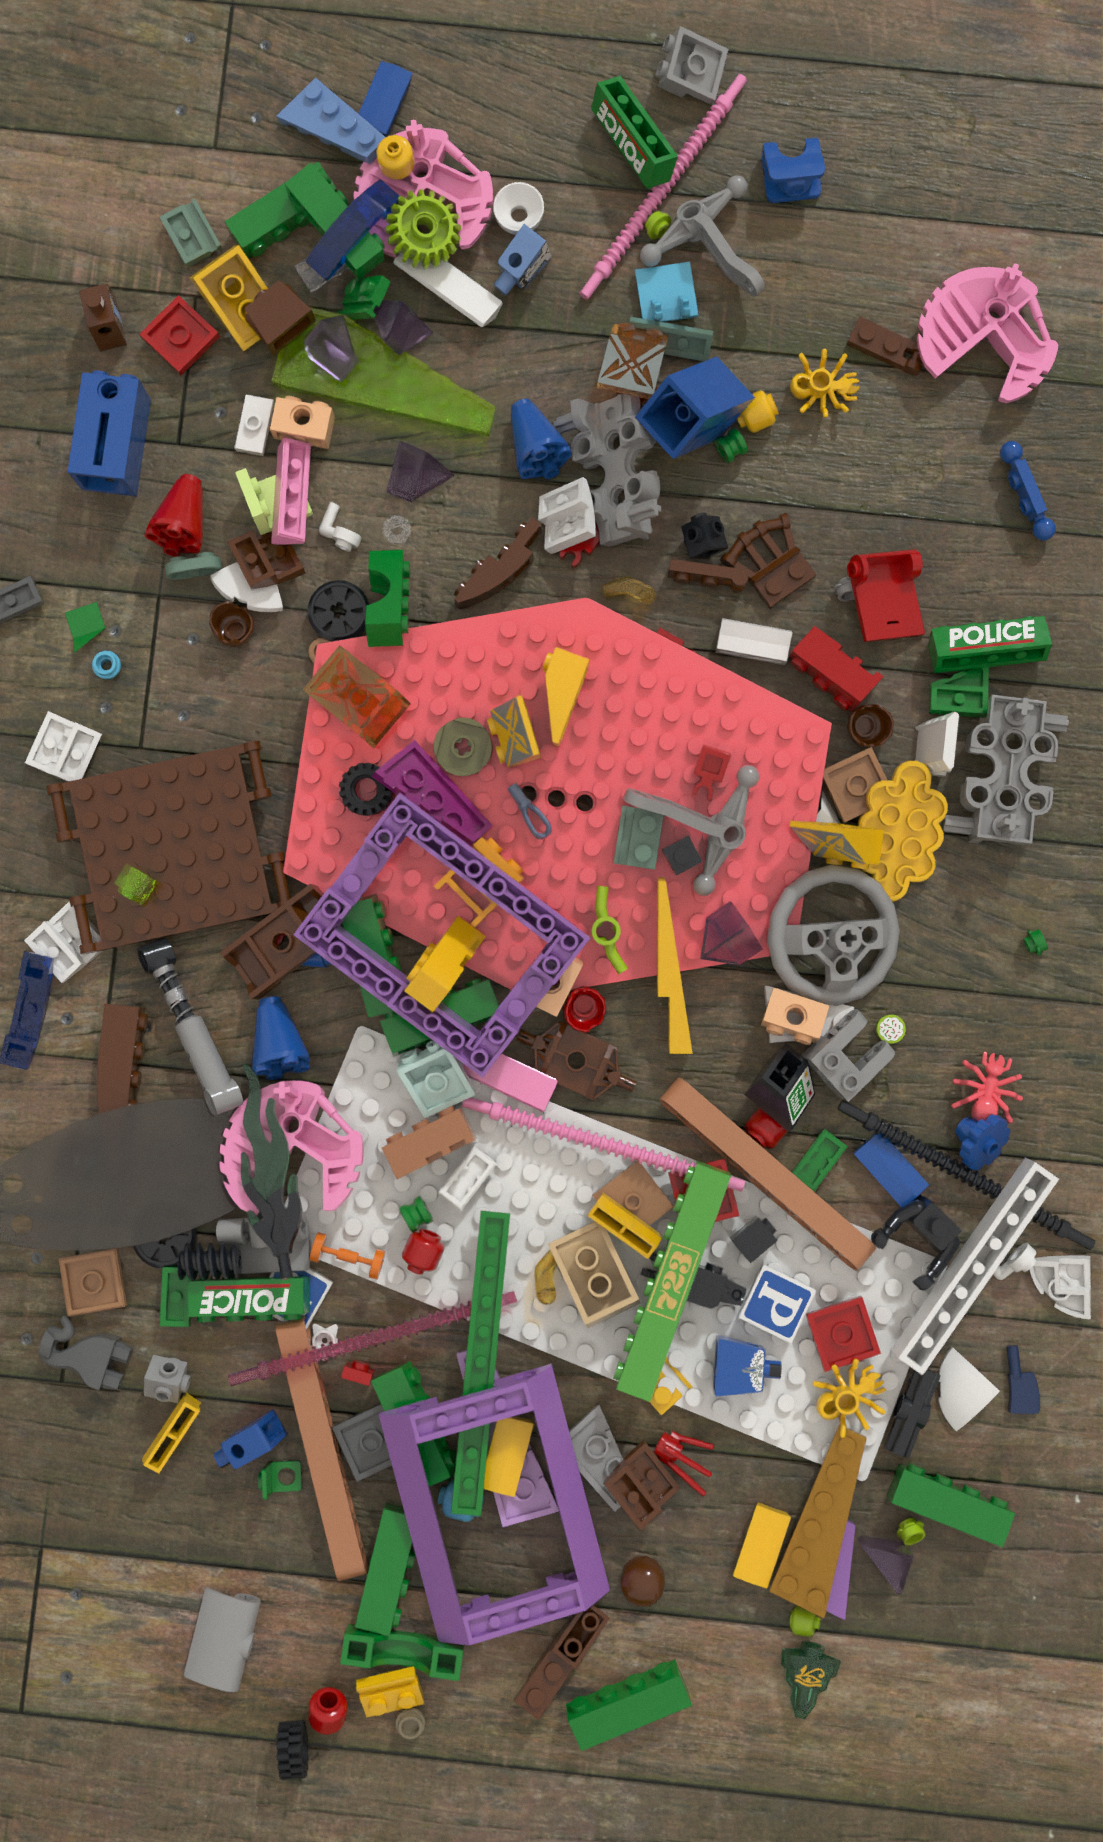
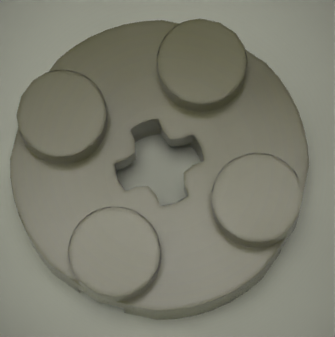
(454, 733)

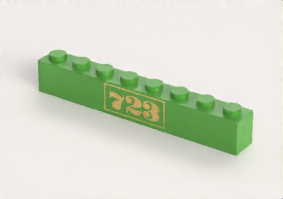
(672, 1281)

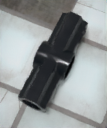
(911, 1412)

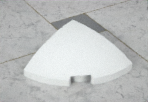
(232, 583)
(1066, 1282)
(962, 1390)

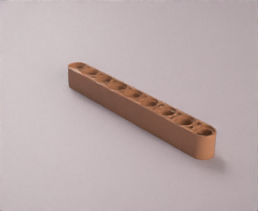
(767, 1174)
(323, 1454)

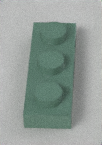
(682, 340)

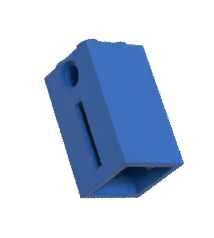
(694, 407)
(109, 433)

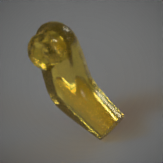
(631, 587)
(544, 1279)

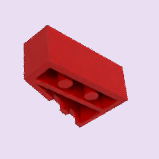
(833, 669)

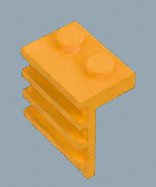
(491, 851)

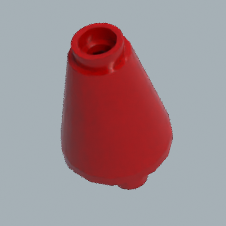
(179, 518)

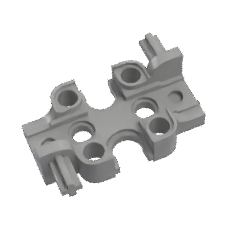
(594, 447)
(991, 818)

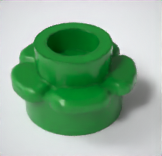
(1035, 942)

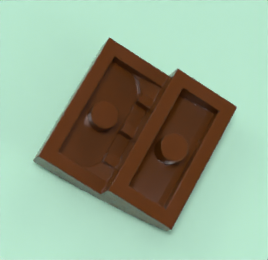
(264, 562)
(641, 1485)

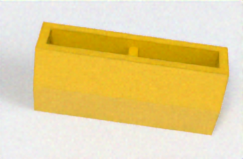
(625, 1225)
(507, 1455)
(149, 1459)
(762, 1545)

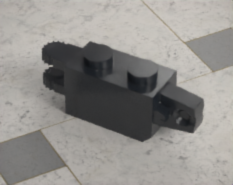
(709, 1286)

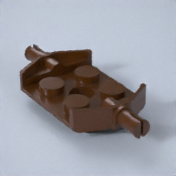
(600, 1065)

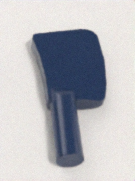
(1023, 1386)

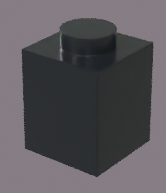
(681, 855)
(754, 1238)

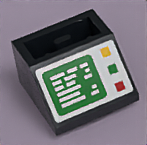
(783, 1087)

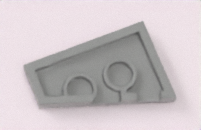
(596, 1451)

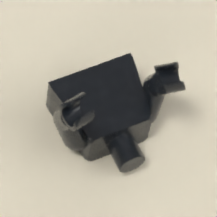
(932, 1226)

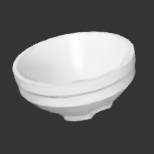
(518, 196)

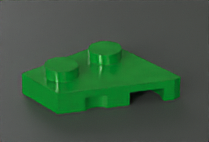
(962, 693)

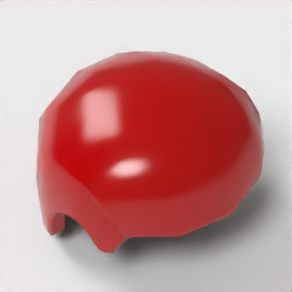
(584, 1009)

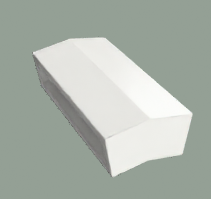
(753, 641)

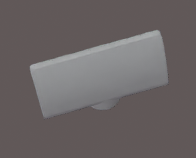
(255, 1252)
(222, 1640)

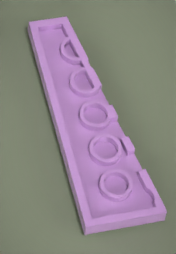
(533, 1492)

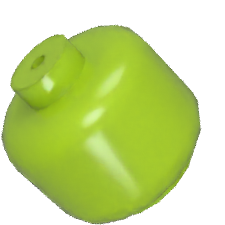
(803, 1622)

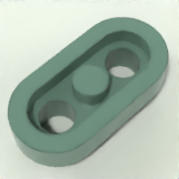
(184, 568)

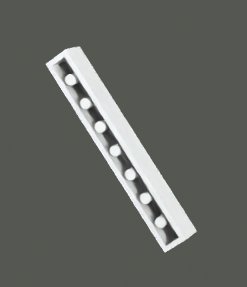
(974, 1265)

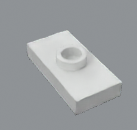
(254, 425)
(467, 1178)

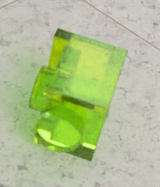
(135, 884)

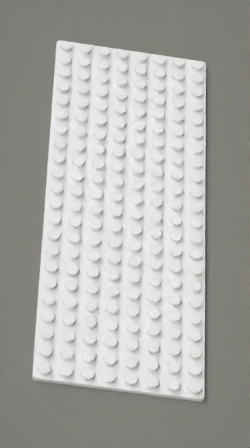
(548, 1196)

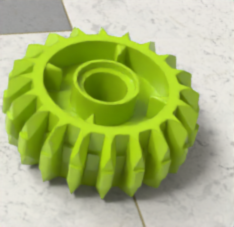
(427, 212)

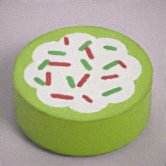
(890, 1028)

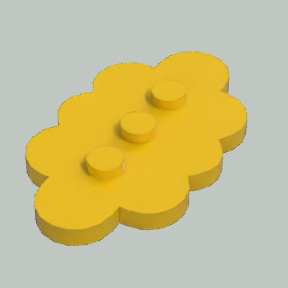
(911, 827)

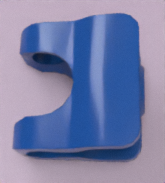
(792, 176)

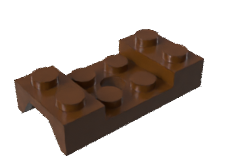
(256, 951)

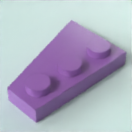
(839, 1592)

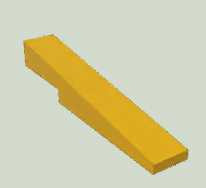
(669, 977)

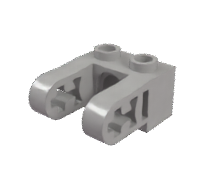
(834, 1066)

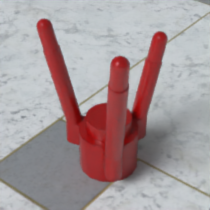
(669, 1448)

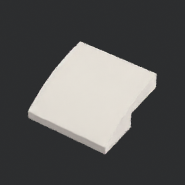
(567, 515)
(63, 748)
(61, 940)

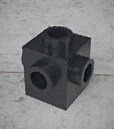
(704, 536)

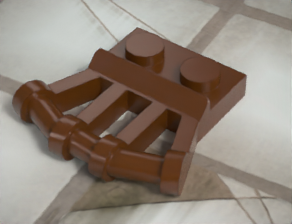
(782, 575)

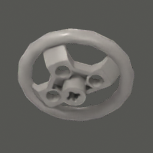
(835, 939)

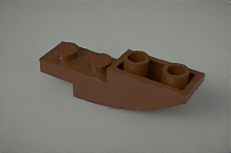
(493, 575)
(559, 1660)

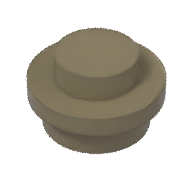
(410, 1723)

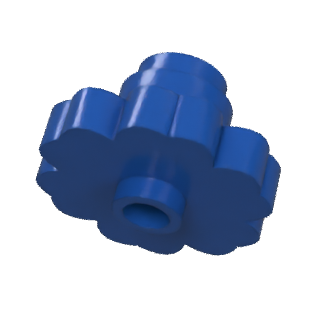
(981, 1140)

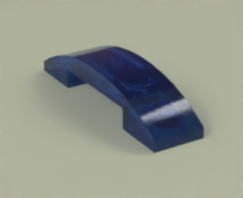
(350, 228)
(29, 1010)

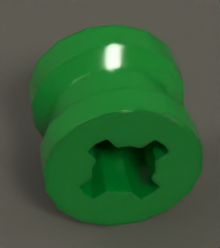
(731, 445)
(416, 1214)

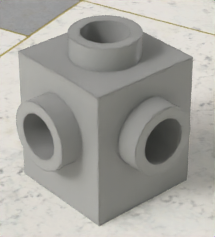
(166, 1379)

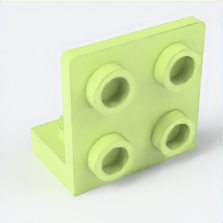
(261, 499)

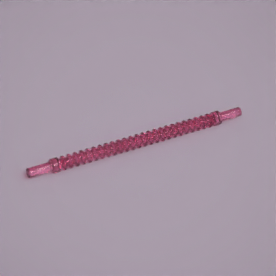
(265, 1370)

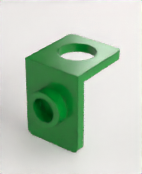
(269, 1481)

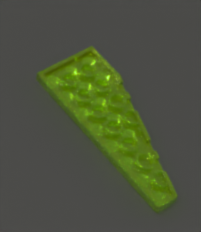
(383, 382)

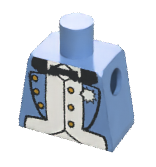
(522, 260)

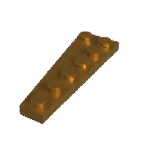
(815, 1546)

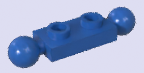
(1023, 482)

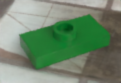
(819, 1159)

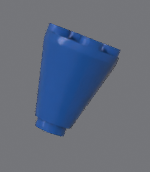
(537, 443)
(277, 1041)

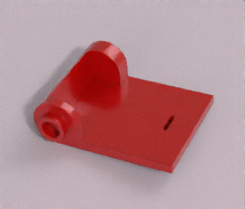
(887, 594)

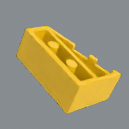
(443, 963)

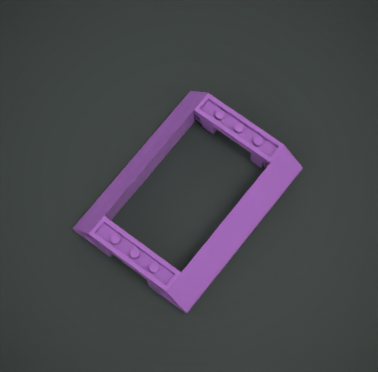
(325, 936)
(428, 1420)

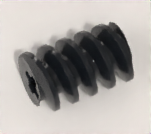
(209, 1262)

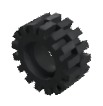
(349, 796)
(292, 1749)

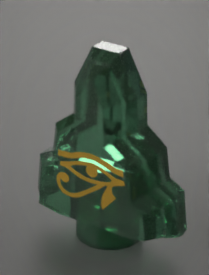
(807, 1674)

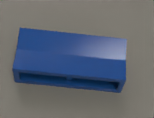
(385, 96)
(891, 1169)

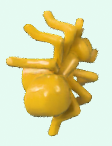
(821, 382)
(846, 1399)

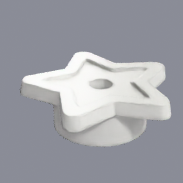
(320, 1333)

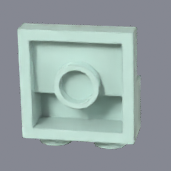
(434, 1079)

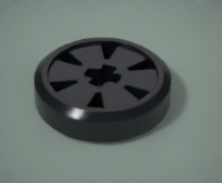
(331, 596)
(166, 1255)

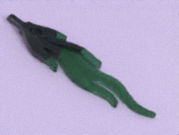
(270, 1172)

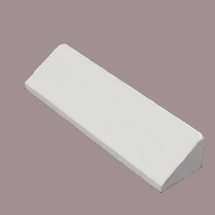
(455, 289)

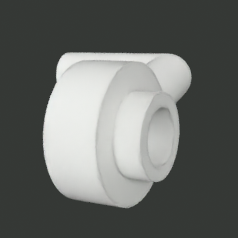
(344, 538)
(1019, 1260)

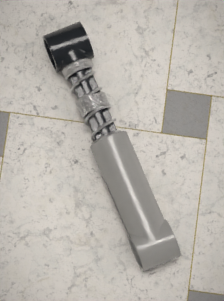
(219, 1089)

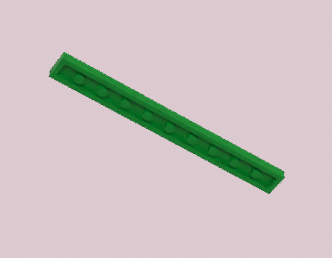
(481, 1357)

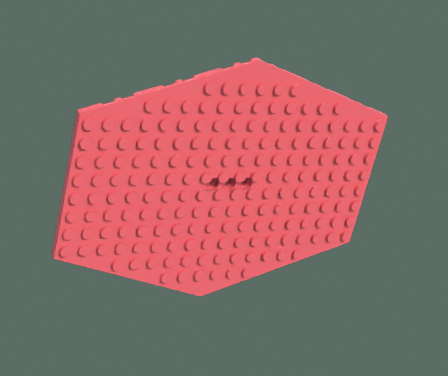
(632, 727)

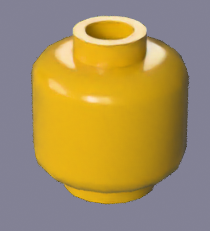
(395, 157)
(759, 413)

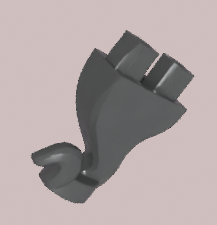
(89, 1357)

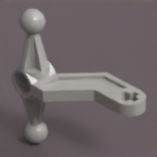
(696, 223)
(728, 819)

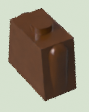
(278, 316)

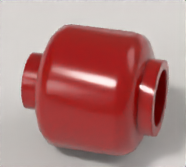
(764, 1129)
(423, 1251)
(327, 1710)

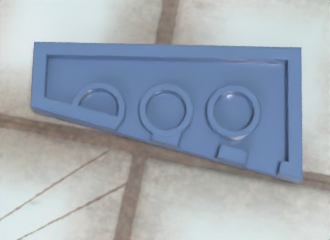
(331, 120)

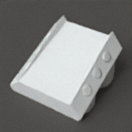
(937, 743)

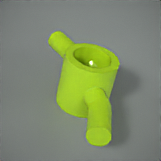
(609, 945)

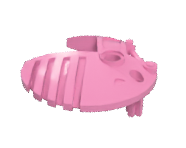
(466, 193)
(962, 318)
(301, 1102)

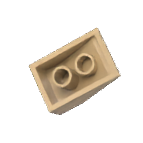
(594, 1274)

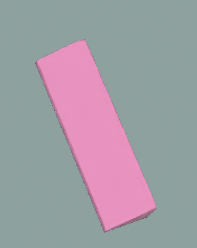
(291, 492)
(518, 1082)

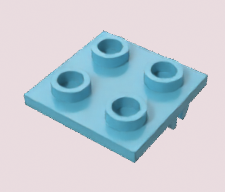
(666, 292)

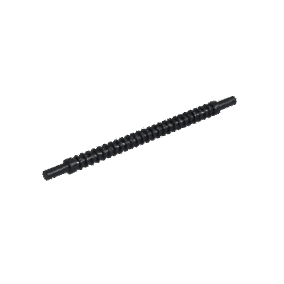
(870, 1121)

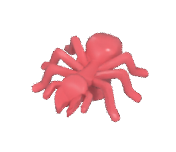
(988, 1095)

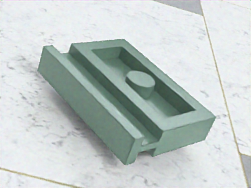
(190, 233)
(638, 837)

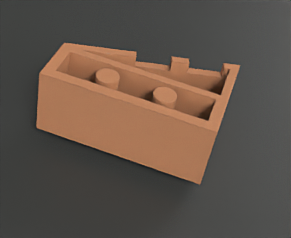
(428, 1141)

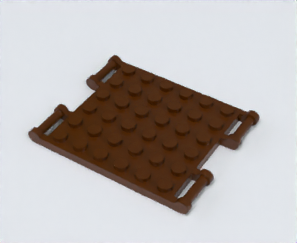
(182, 826)

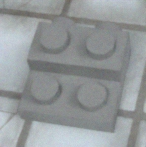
(691, 65)

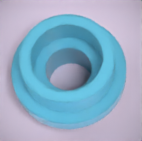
(100, 659)

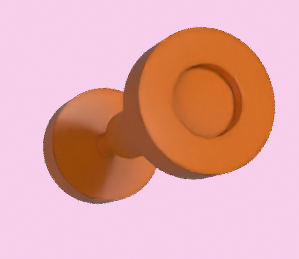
(347, 1255)

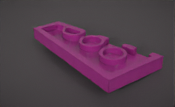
(426, 785)

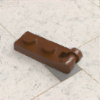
(885, 346)
(707, 574)

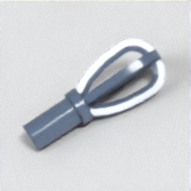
(525, 803)

